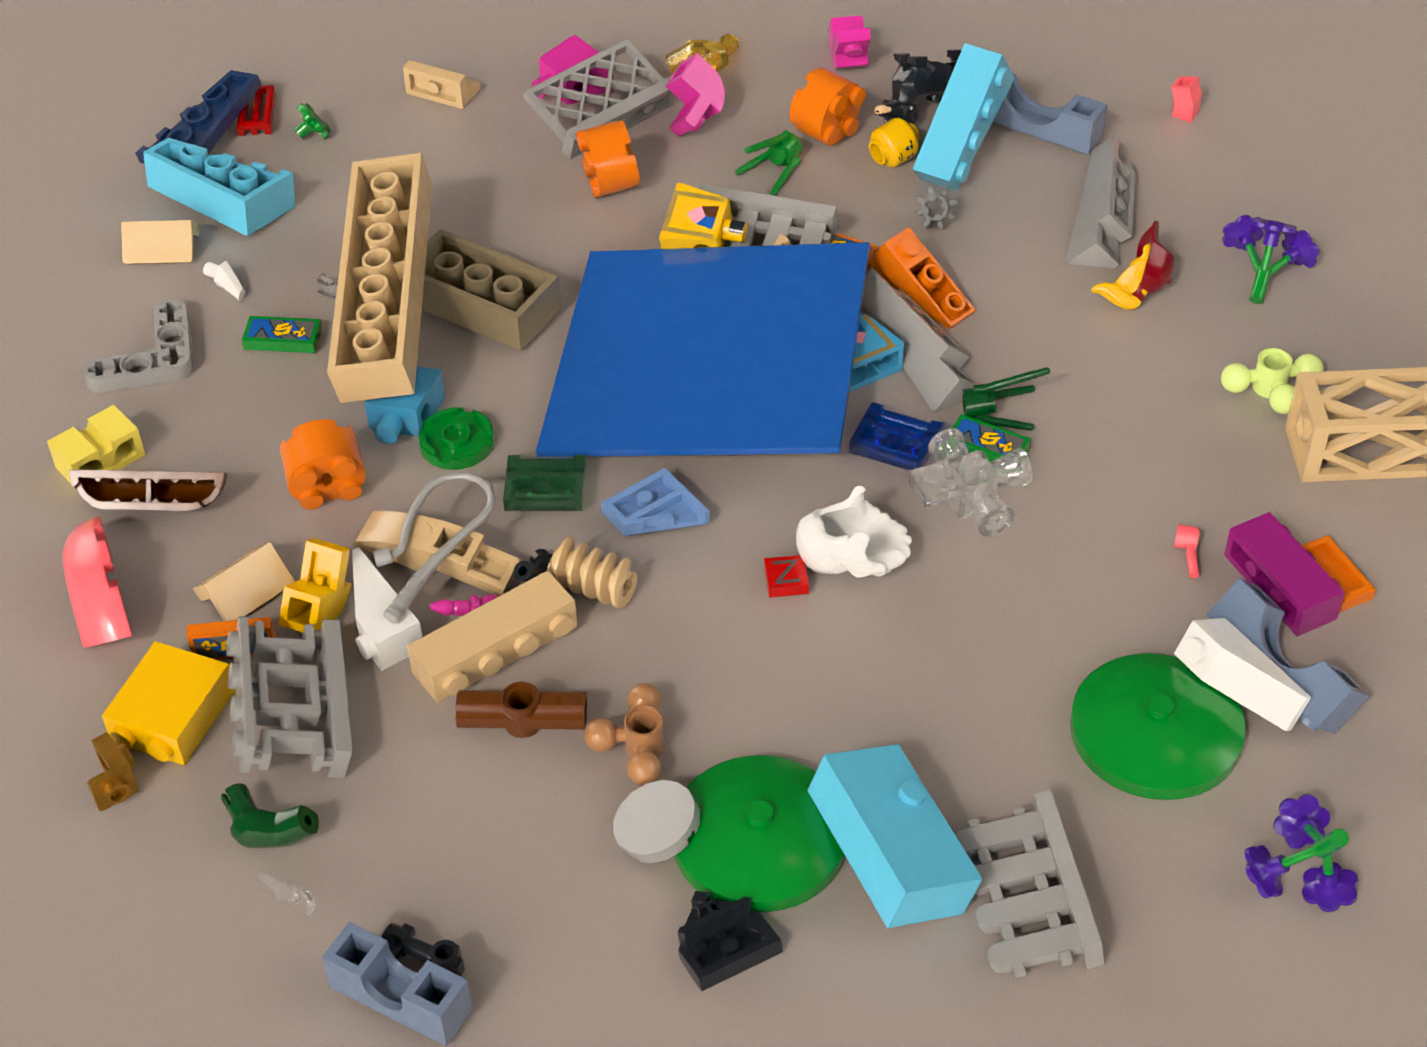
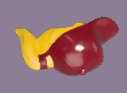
(1144, 275)

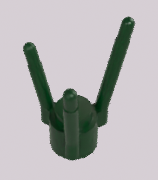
(981, 398)

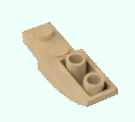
(468, 562)

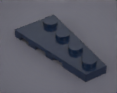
(209, 120)

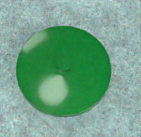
(1156, 728)
(759, 835)

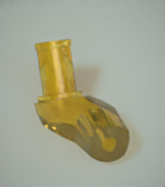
(714, 53)

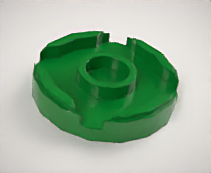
(456, 438)

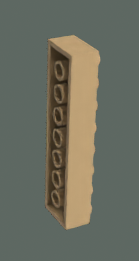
(381, 279)

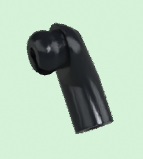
(526, 570)

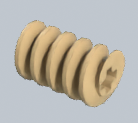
(592, 575)

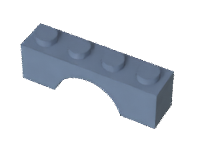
(1074, 125)
(1259, 619)

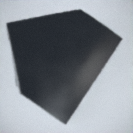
(724, 939)

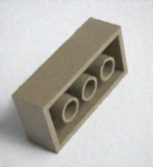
(487, 290)

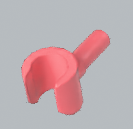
(1187, 538)

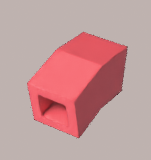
(1186, 97)

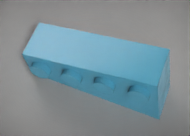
(963, 116)
(218, 185)

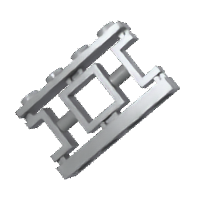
(322, 696)

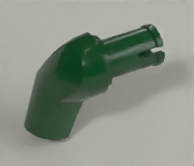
(265, 828)

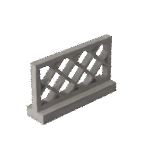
(632, 110)

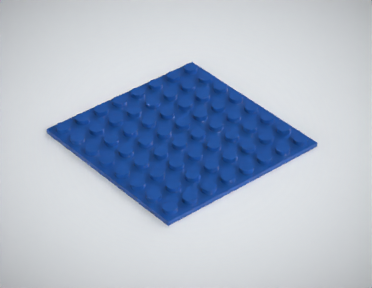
(709, 352)

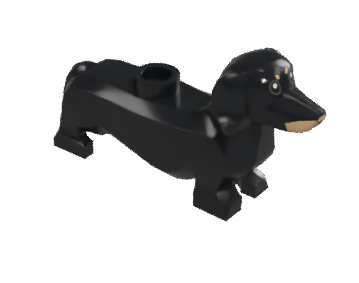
(913, 80)

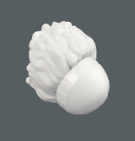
(852, 539)

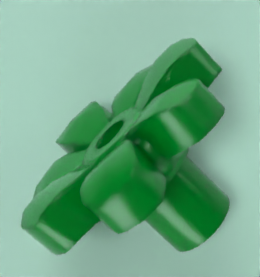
(311, 122)

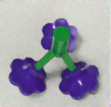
(1297, 246)
(1300, 824)

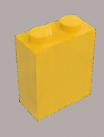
(168, 703)

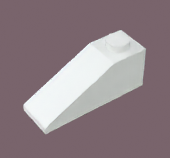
(378, 637)
(1241, 671)

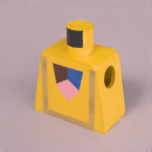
(699, 220)

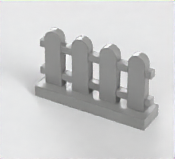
(775, 215)
(1037, 906)

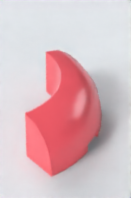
(93, 597)

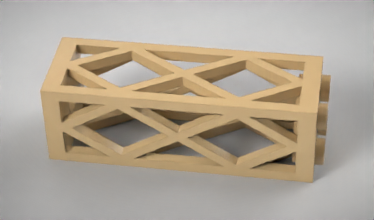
(1323, 426)

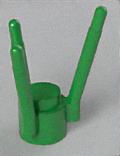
(782, 151)

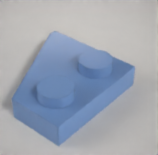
(654, 506)

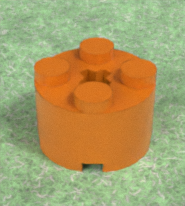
(827, 107)
(608, 158)
(322, 463)

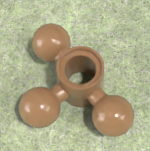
(641, 733)

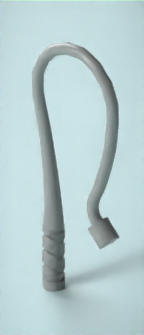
(423, 574)

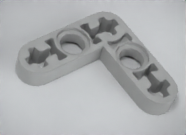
(158, 361)

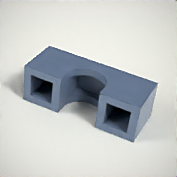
(425, 1001)

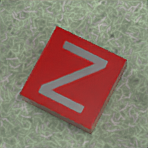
(786, 576)

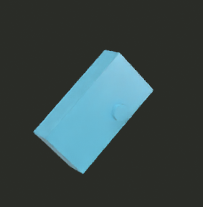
(894, 835)

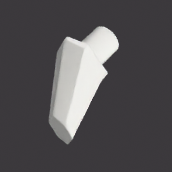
(225, 278)

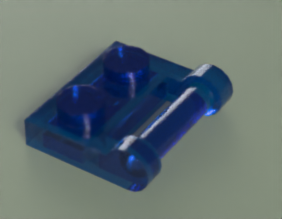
(894, 438)

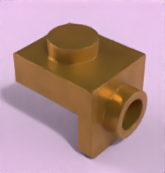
(117, 780)

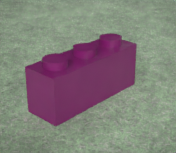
(1285, 571)

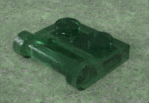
(544, 483)

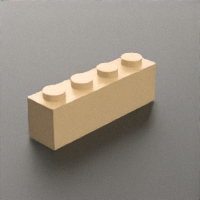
(492, 636)

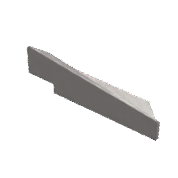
(1104, 209)
(929, 352)

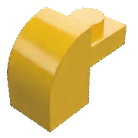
(321, 588)

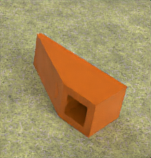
(912, 268)

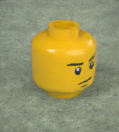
(894, 142)

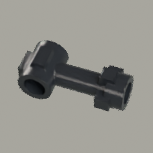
(442, 953)

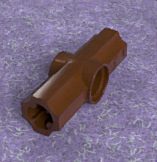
(521, 709)

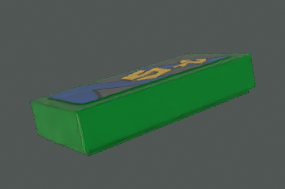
(282, 334)
(989, 438)

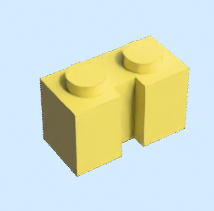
(105, 444)

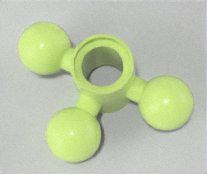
(1270, 376)

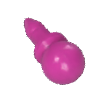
(460, 607)

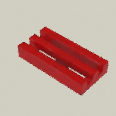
(257, 124)

